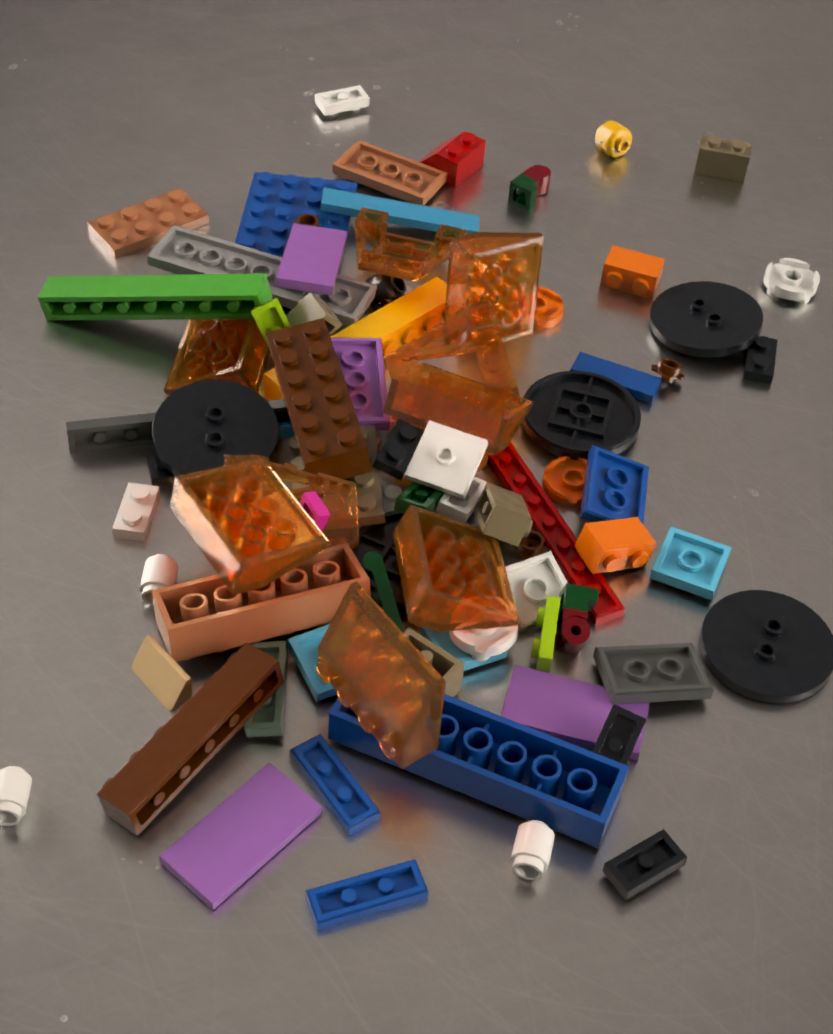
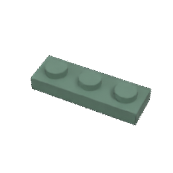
(270, 716)

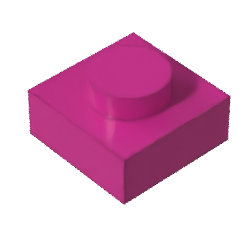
(315, 508)

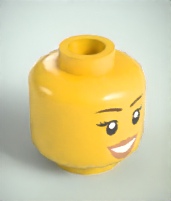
(613, 139)

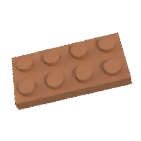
(389, 173)
(146, 222)

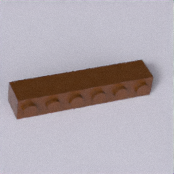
(190, 738)

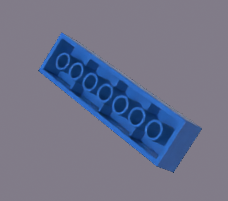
(508, 768)

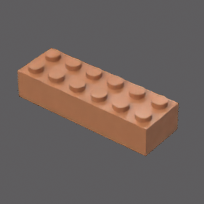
(208, 618)

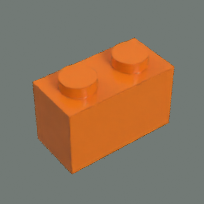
(632, 272)
(615, 545)

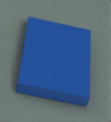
(613, 487)

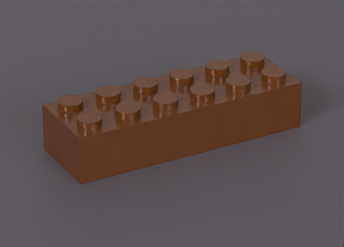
(318, 401)

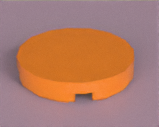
(548, 309)
(565, 481)

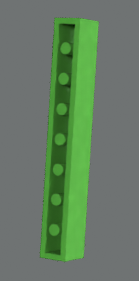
(154, 296)

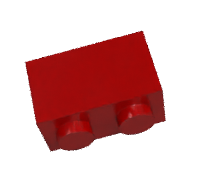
(458, 157)

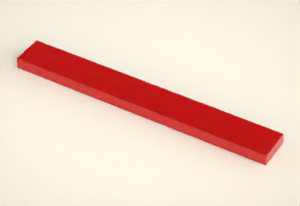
(558, 537)

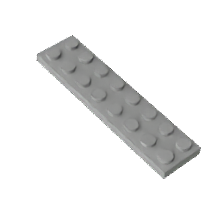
(196, 253)

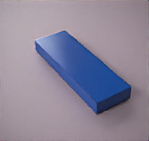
(639, 384)
(334, 784)
(366, 894)

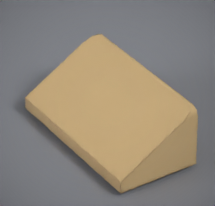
(162, 674)

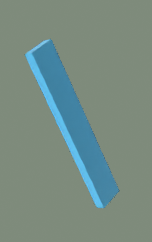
(399, 212)

